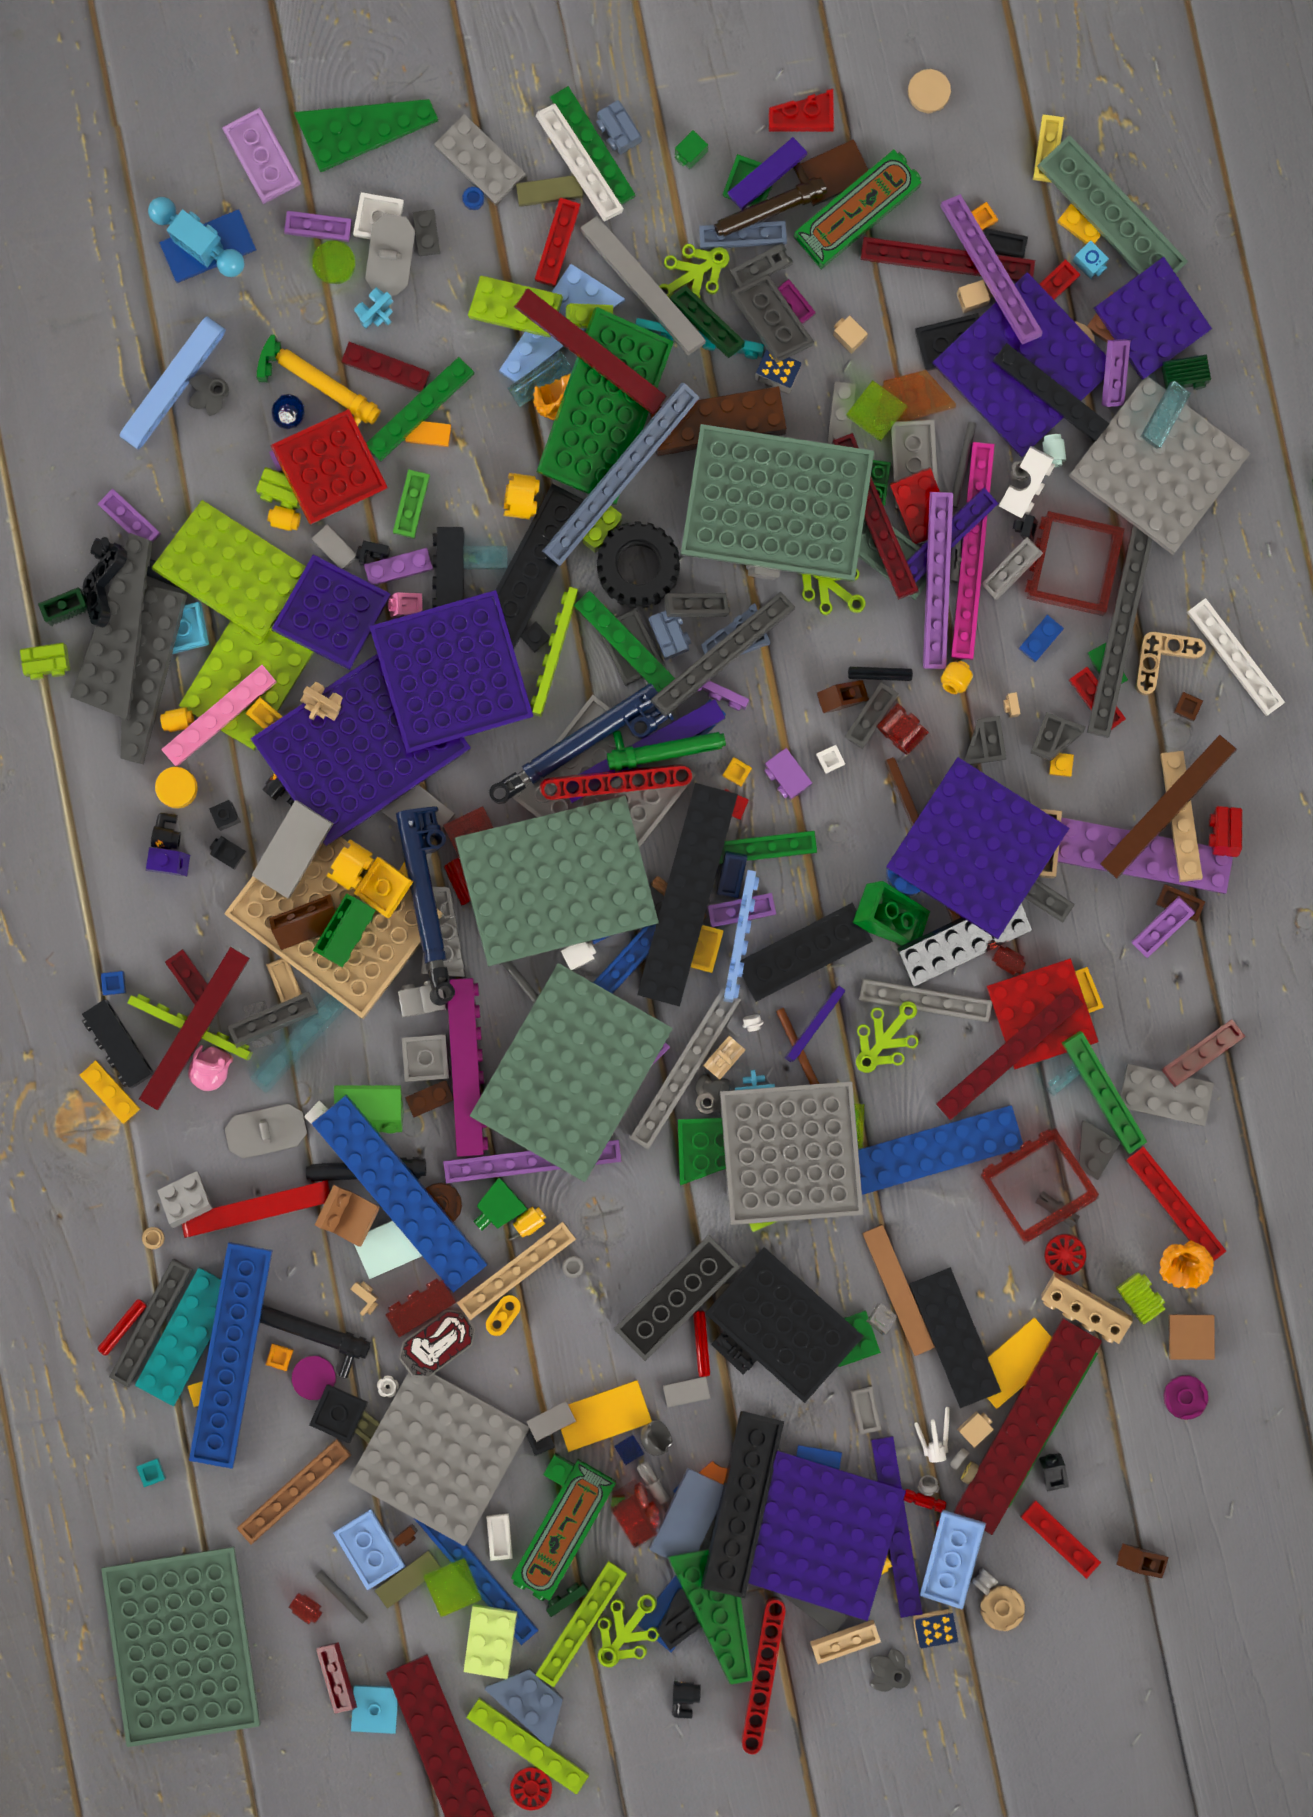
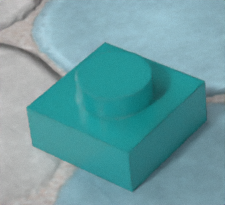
(151, 1472)

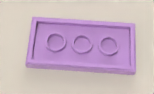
(261, 155)

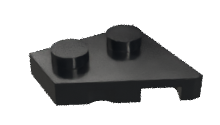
(678, 1621)

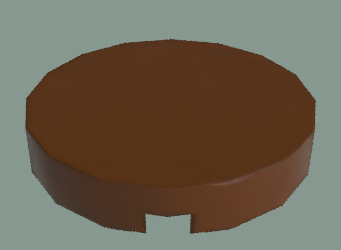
(447, 1198)

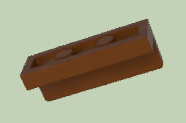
(302, 922)

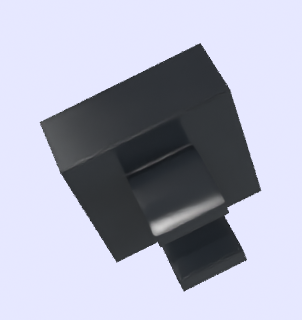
(1026, 528)

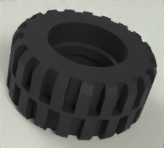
(638, 535)

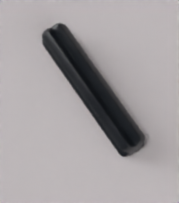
(876, 673)

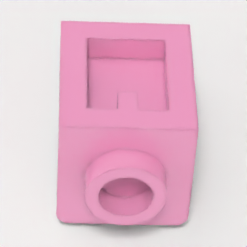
(404, 604)

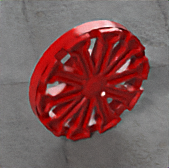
(1065, 1254)
(531, 1788)

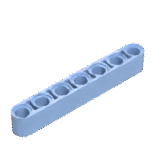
(172, 383)

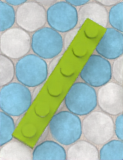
(551, 660)
(162, 1012)
(581, 1623)
(527, 1746)

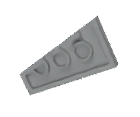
(449, 932)

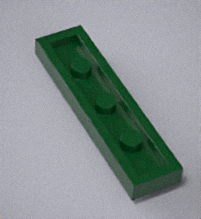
(707, 322)

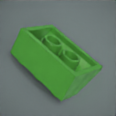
(378, 1103)

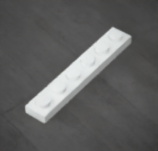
(579, 162)
(1235, 657)

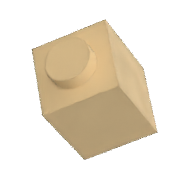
(974, 296)
(849, 333)
(976, 1428)

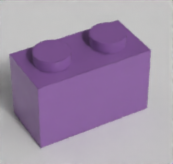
(787, 774)

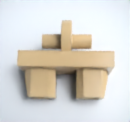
(319, 704)
(724, 1057)

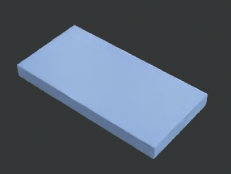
(952, 1559)

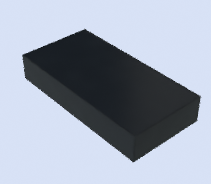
(1007, 243)

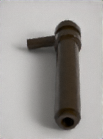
(801, 194)

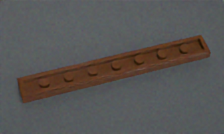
(908, 804)
(1168, 806)

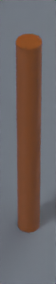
(793, 1038)

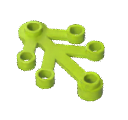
(695, 271)
(824, 584)
(884, 1040)
(625, 1633)

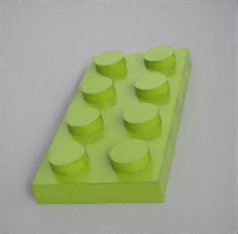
(496, 300)

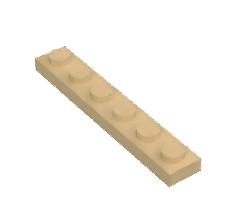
(1183, 823)
(516, 1270)

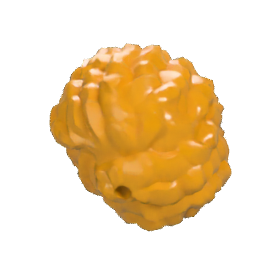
(549, 397)
(1186, 1265)

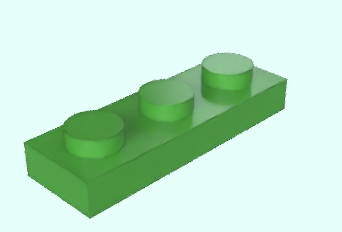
(411, 504)

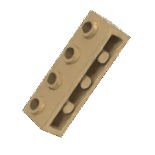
(1087, 1308)

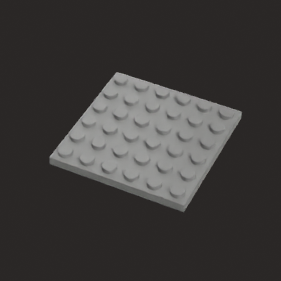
(1164, 487)
(645, 806)
(791, 1153)
(439, 1455)

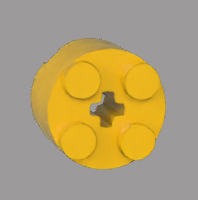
(520, 496)
(350, 865)

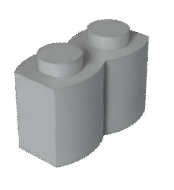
(417, 1000)

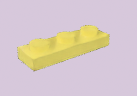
(1049, 139)

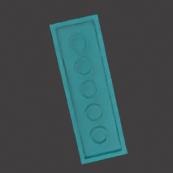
(182, 1340)

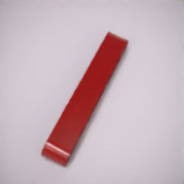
(625, 786)
(258, 1208)
(763, 1686)

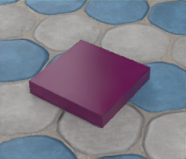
(796, 301)

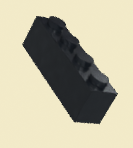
(449, 565)
(117, 1043)

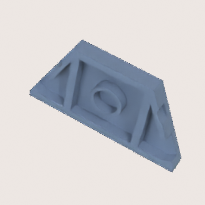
(530, 1702)

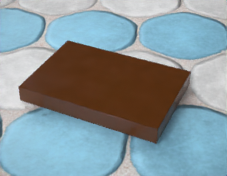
(837, 168)

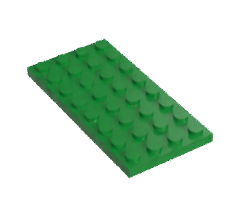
(595, 416)

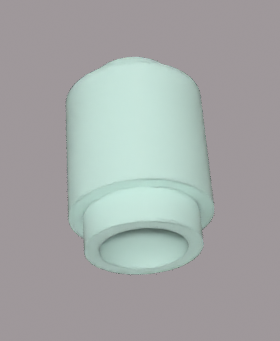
(1055, 447)

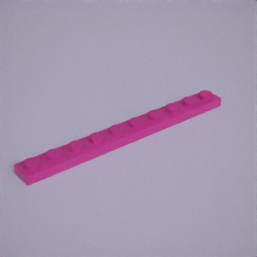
(972, 558)

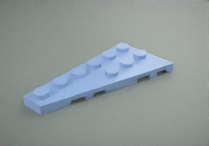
(535, 349)
(740, 944)

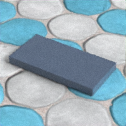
(688, 1515)

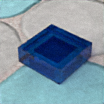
(629, 1449)

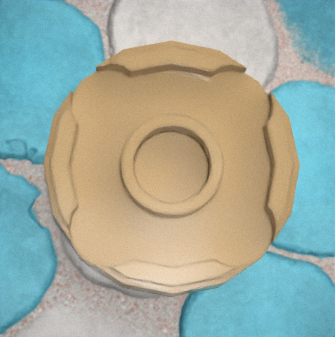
(929, 91)
(1002, 1608)

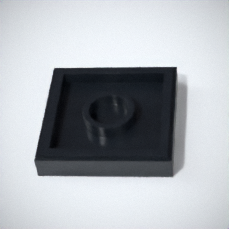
(338, 1413)

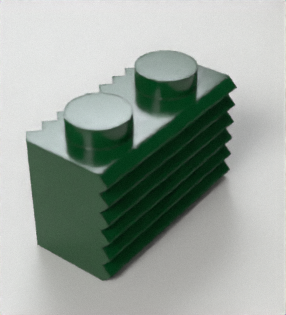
(1187, 372)
(63, 606)

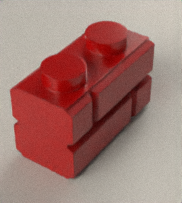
(1226, 831)

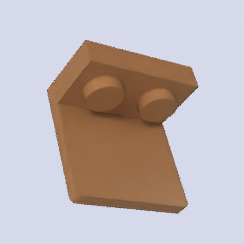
(347, 1215)

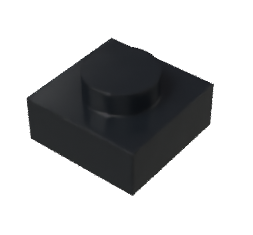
(535, 637)
(541, 1446)

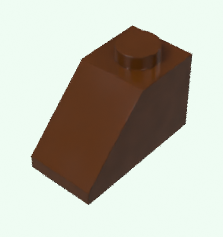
(842, 696)
(1142, 1561)

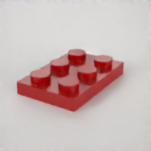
(913, 502)

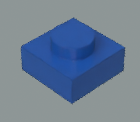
(113, 983)

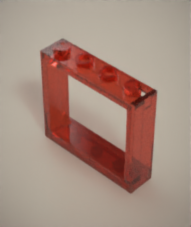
(1109, 572)
(1063, 1213)

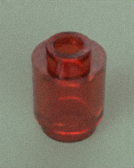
(1009, 960)
(305, 1608)

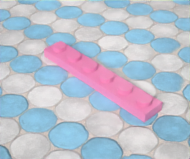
(219, 715)

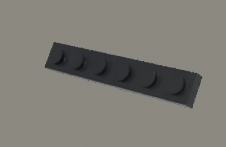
(1050, 392)

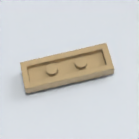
(845, 1641)

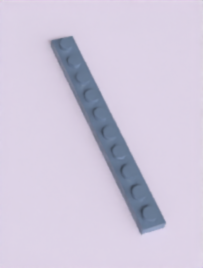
(621, 474)

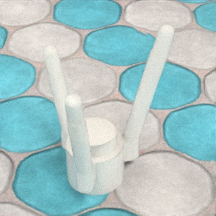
(936, 1451)

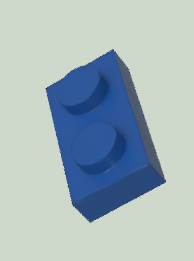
(1041, 638)

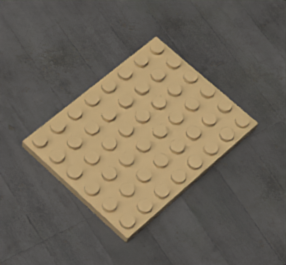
(373, 961)

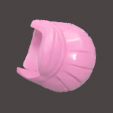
(209, 1068)

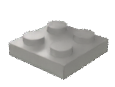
(425, 1058)
(184, 1199)

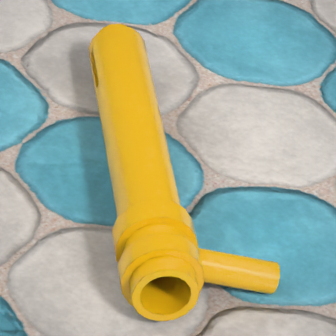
(355, 403)

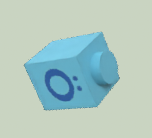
(1091, 260)

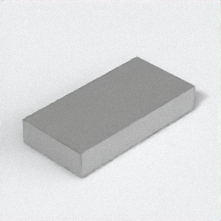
(334, 547)
(686, 1391)
(866, 1410)
(551, 1421)

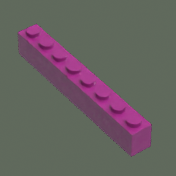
(465, 1066)

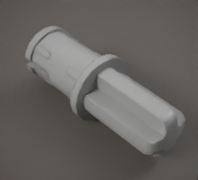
(653, 1483)

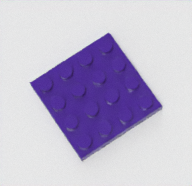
(1154, 316)
(331, 612)

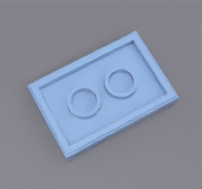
(369, 1549)

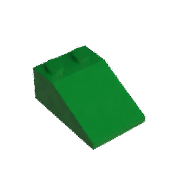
(890, 914)

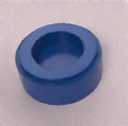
(473, 198)

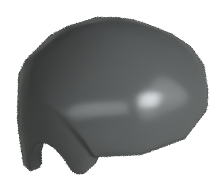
(656, 1438)

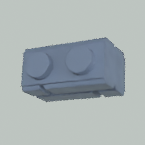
(619, 127)
(669, 635)

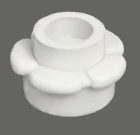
(752, 1022)
(387, 1380)

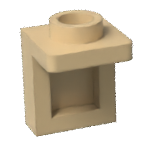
(364, 1291)

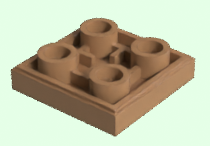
(1191, 1337)

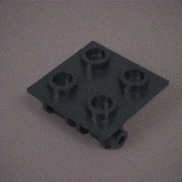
(734, 1352)

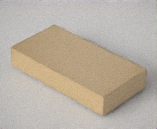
(284, 979)

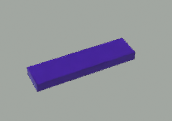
(767, 173)
(815, 1023)

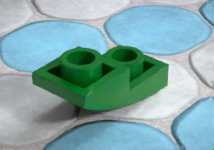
(269, 353)
(880, 477)

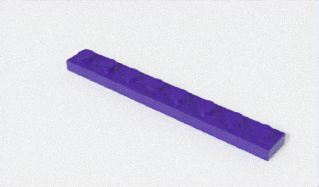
(900, 1546)

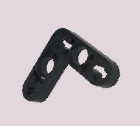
(96, 581)

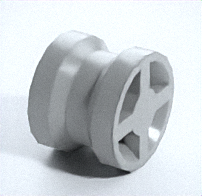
(984, 1581)

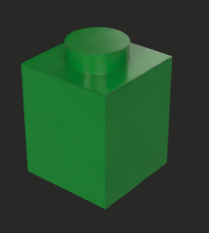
(690, 150)
(558, 1469)

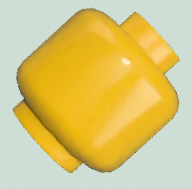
(956, 677)

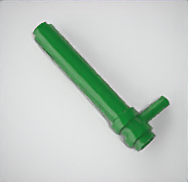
(631, 757)

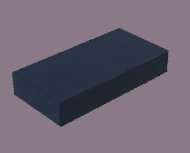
(731, 874)

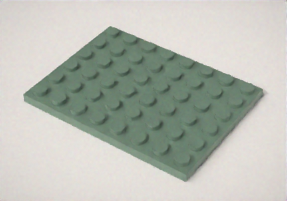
(777, 502)
(556, 881)
(571, 1072)
(180, 1646)

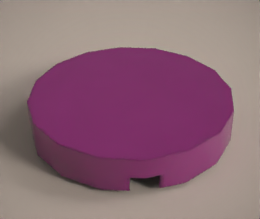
(312, 1376)
(1185, 1397)

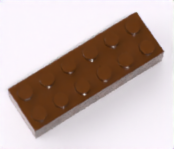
(746, 411)

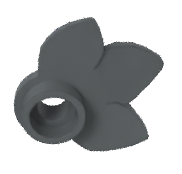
(205, 396)
(710, 1091)
(886, 1669)

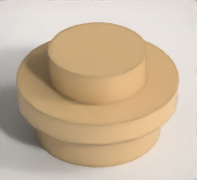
(153, 1238)

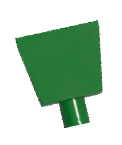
(499, 1206)

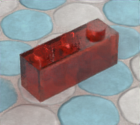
(420, 1307)

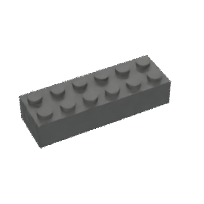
(676, 1297)

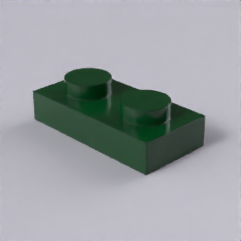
(558, 1603)

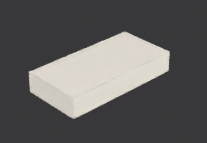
(499, 1536)

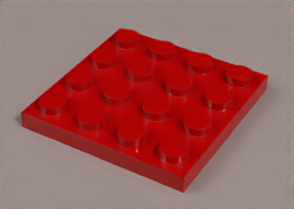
(329, 466)
(1026, 995)

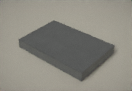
(635, 625)

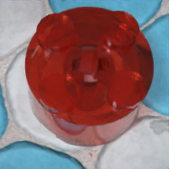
(902, 729)

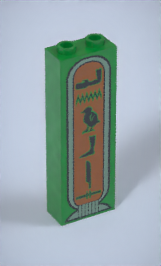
(858, 208)
(563, 1530)

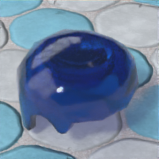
(288, 411)

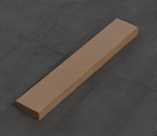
(898, 1290)
(294, 1491)

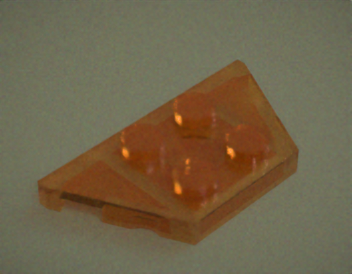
(920, 395)

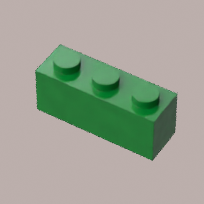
(344, 930)

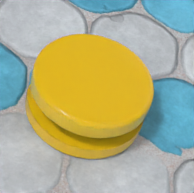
(176, 787)

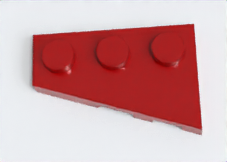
(806, 115)

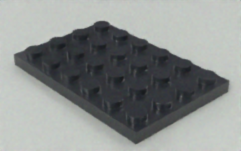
(784, 1325)

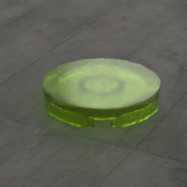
(334, 262)

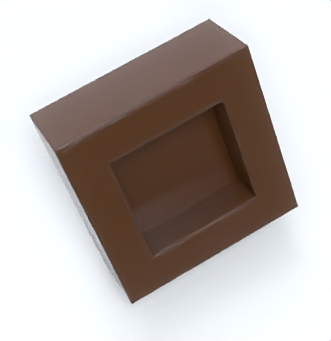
(1188, 706)
(406, 1536)

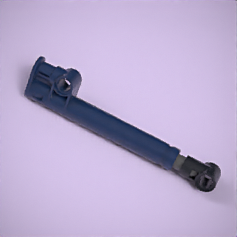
(628, 712)
(415, 831)

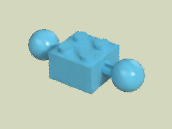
(195, 238)

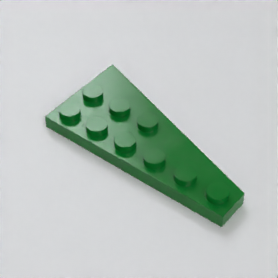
(351, 131)
(700, 1148)
(718, 1615)

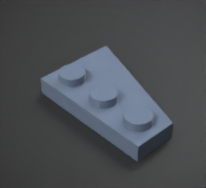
(722, 633)

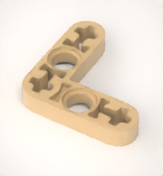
(1162, 648)

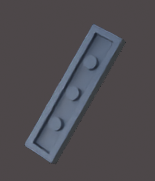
(755, 235)

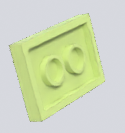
(490, 1641)

